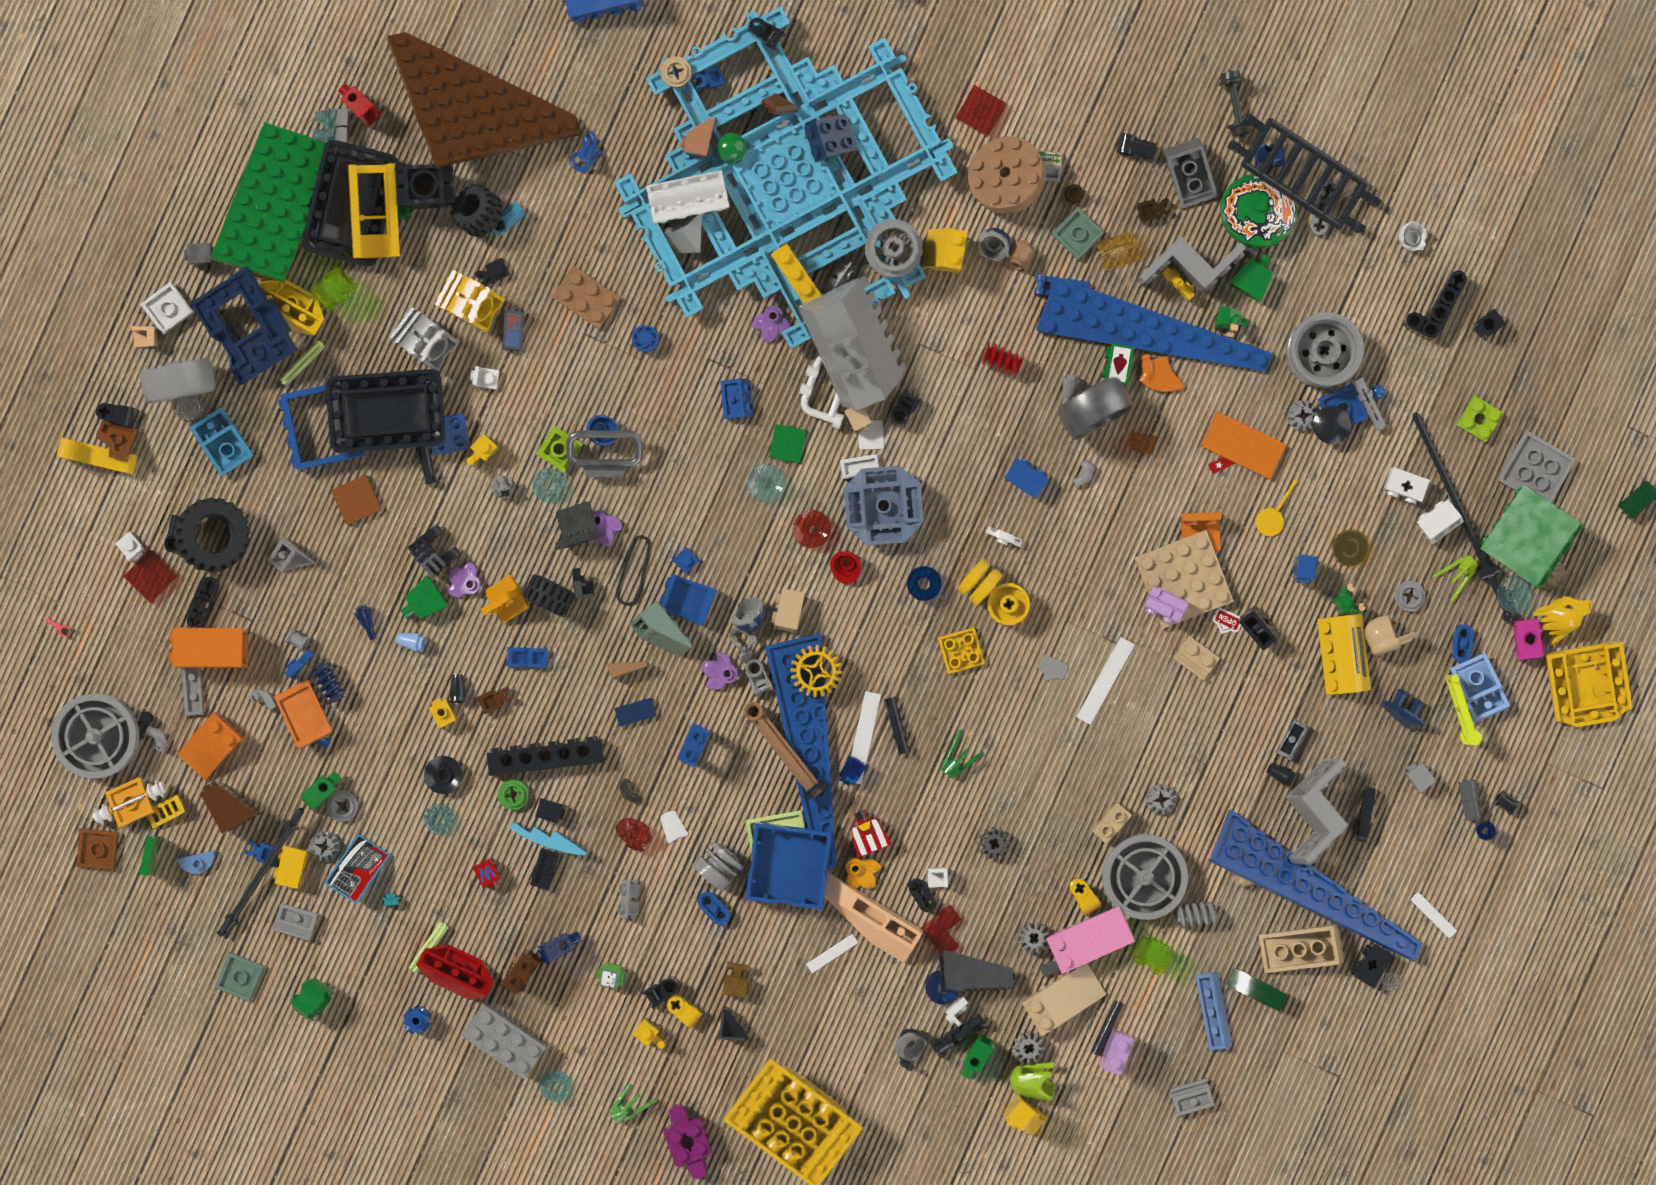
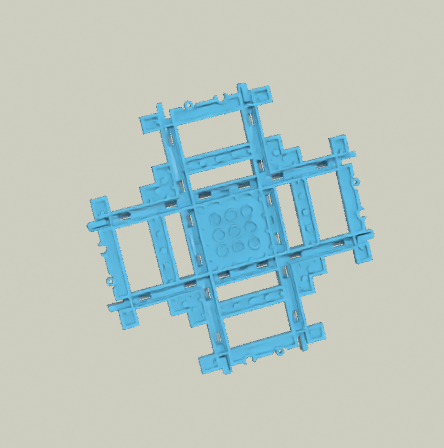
(780, 175)

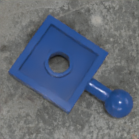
(1350, 397)

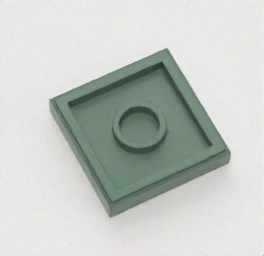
(1077, 233)
(239, 976)

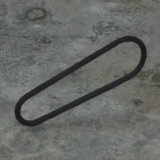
(643, 571)

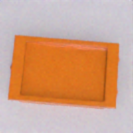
(303, 714)

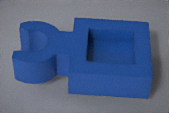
(710, 78)
(295, 666)
(261, 851)

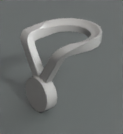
(745, 655)

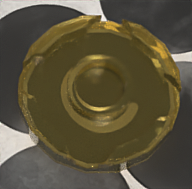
(1350, 548)

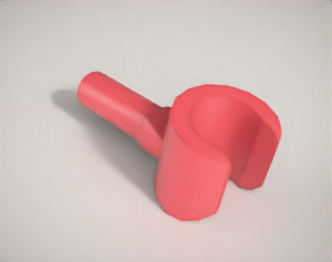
(59, 627)

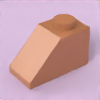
(699, 139)

